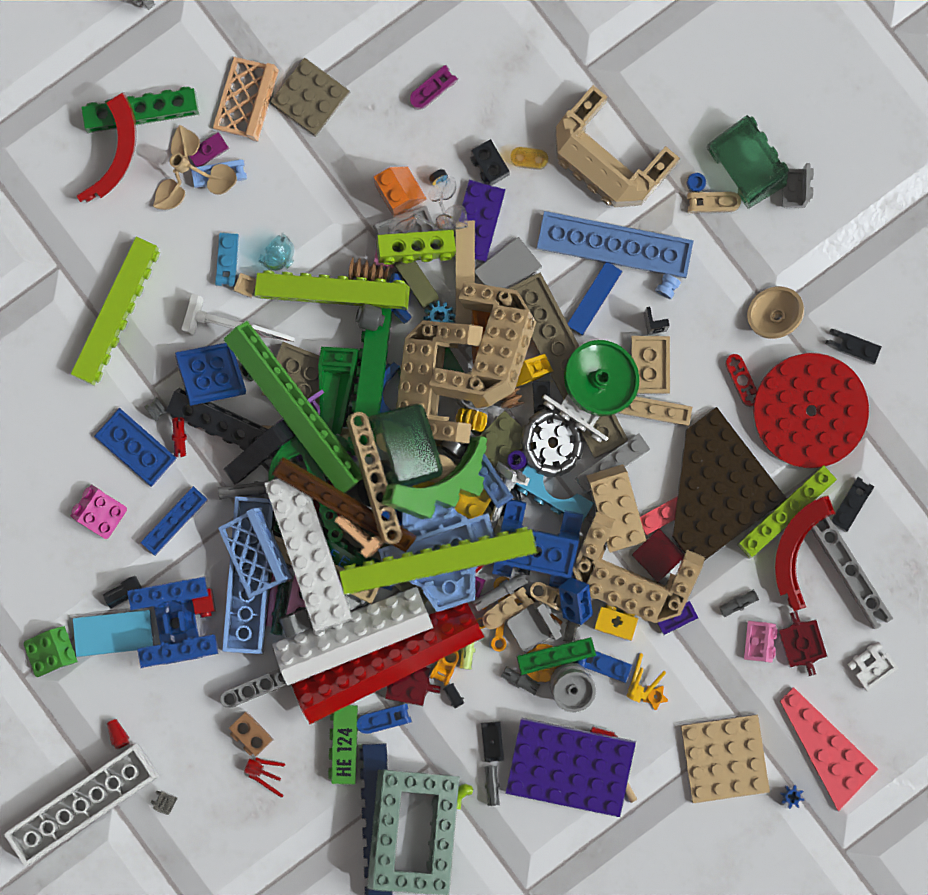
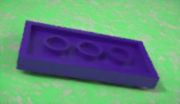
(483, 206)

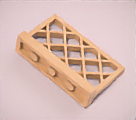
(261, 102)
(370, 544)

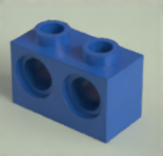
(575, 601)

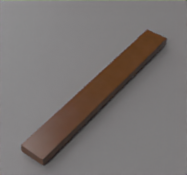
(337, 501)

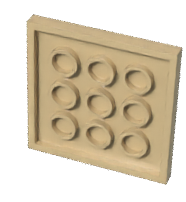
(725, 759)

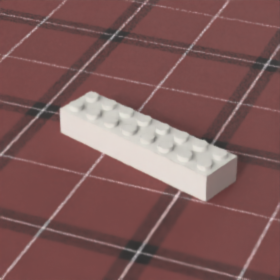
(309, 555)
(367, 632)
(81, 805)

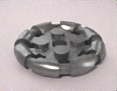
(559, 450)

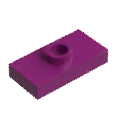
(209, 150)

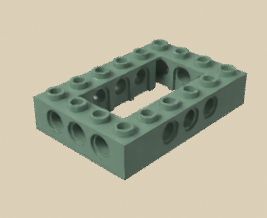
(385, 829)

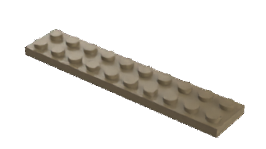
(557, 342)

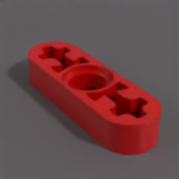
(731, 369)

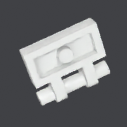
(877, 670)

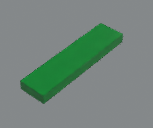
(556, 655)

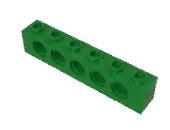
(188, 108)

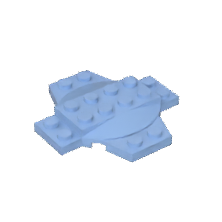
(444, 528)

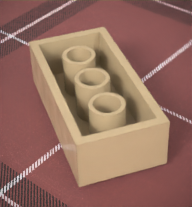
(615, 499)

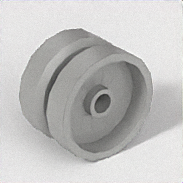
(572, 687)

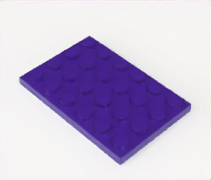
(570, 767)

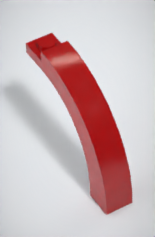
(125, 150)
(789, 547)

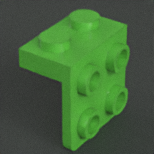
(50, 651)

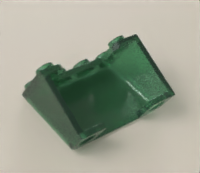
(749, 161)

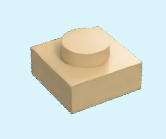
(245, 285)

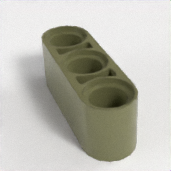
(417, 282)

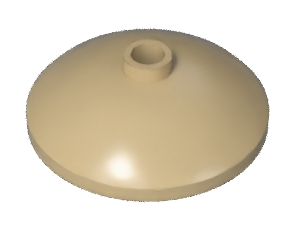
(772, 304)

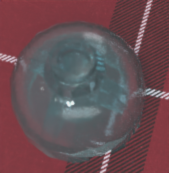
(278, 254)

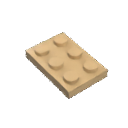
(653, 363)

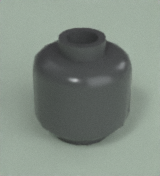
(369, 317)

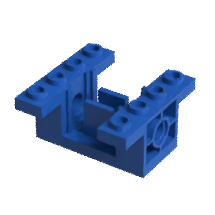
(557, 550)
(172, 602)

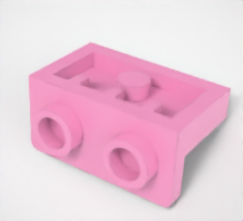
(760, 641)

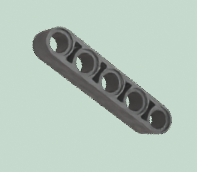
(300, 620)

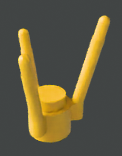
(635, 690)

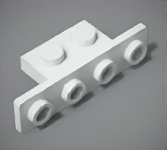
(583, 420)

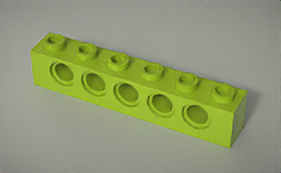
(784, 513)

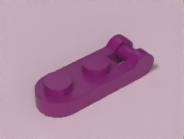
(432, 88)

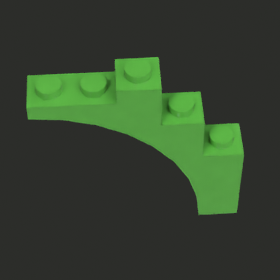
(445, 493)

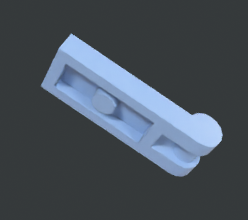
(201, 181)

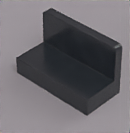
(655, 326)

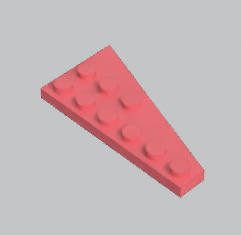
(831, 753)

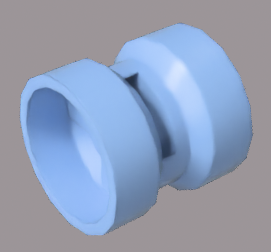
(668, 284)

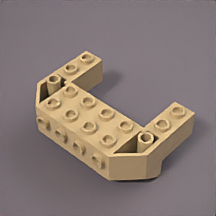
(597, 166)
(500, 350)
(421, 355)
(630, 590)

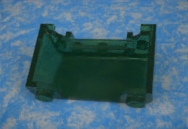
(408, 445)

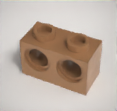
(254, 730)

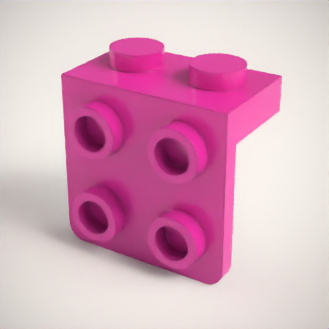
(98, 512)

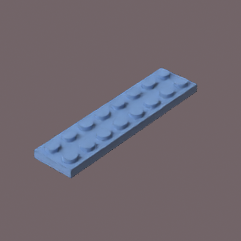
(615, 244)

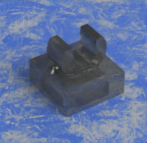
(164, 802)

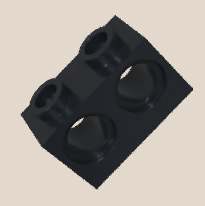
(493, 161)

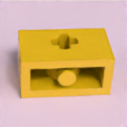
(604, 624)

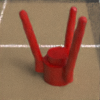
(255, 769)

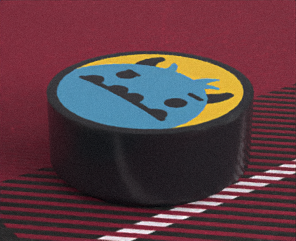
(438, 176)

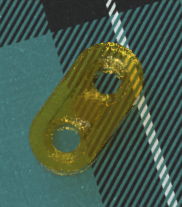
(529, 156)

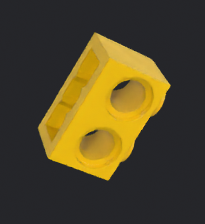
(534, 369)

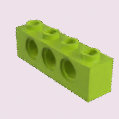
(444, 239)

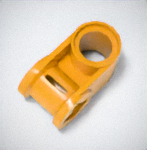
(445, 668)

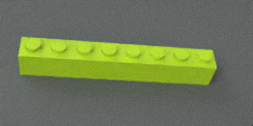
(332, 290)
(115, 311)

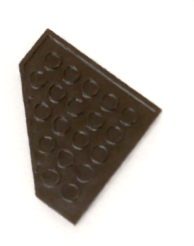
(719, 487)

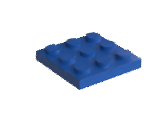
(210, 373)

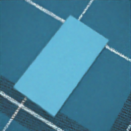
(112, 633)

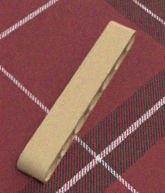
(367, 470)

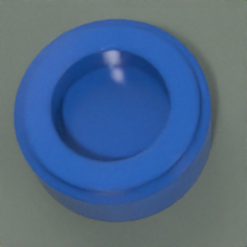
(696, 182)

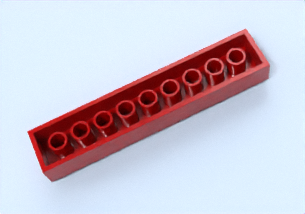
(364, 675)

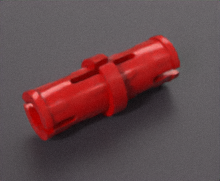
(179, 437)

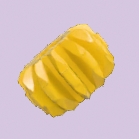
(476, 418)

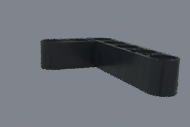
(259, 452)

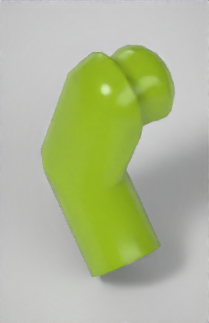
(463, 790)

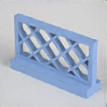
(266, 542)

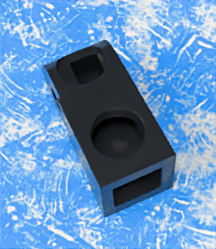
(540, 389)

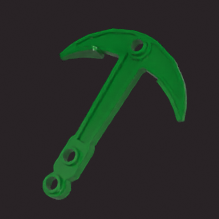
(294, 448)

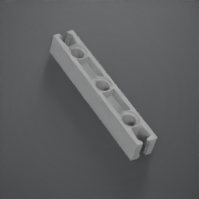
(858, 583)

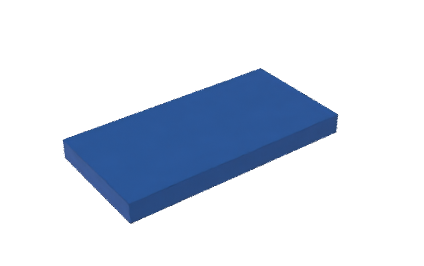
(135, 447)

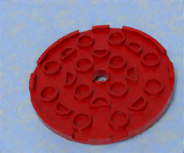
(839, 414)

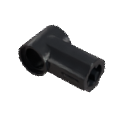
(119, 594)

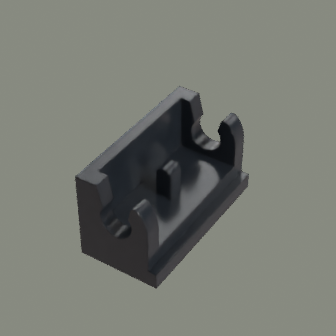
(492, 741)

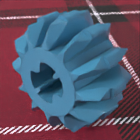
(439, 310)

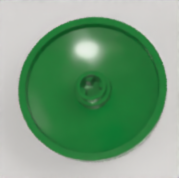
(601, 378)

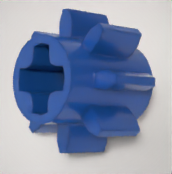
(796, 793)

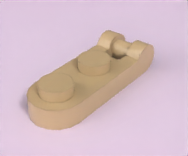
(713, 202)
(505, 609)

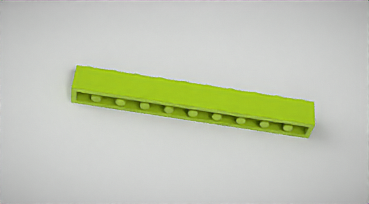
(438, 562)

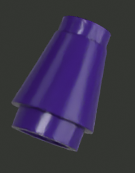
(513, 460)

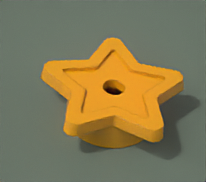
(660, 697)

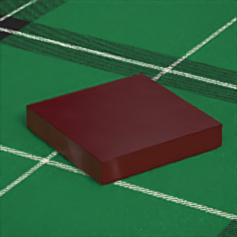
(658, 555)

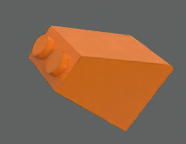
(399, 189)

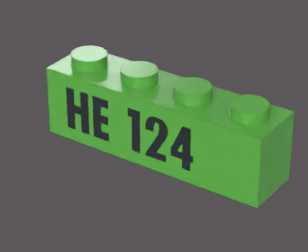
(344, 745)

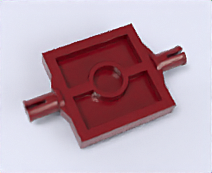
(802, 643)
(412, 688)

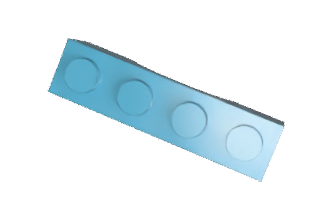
(536, 488)

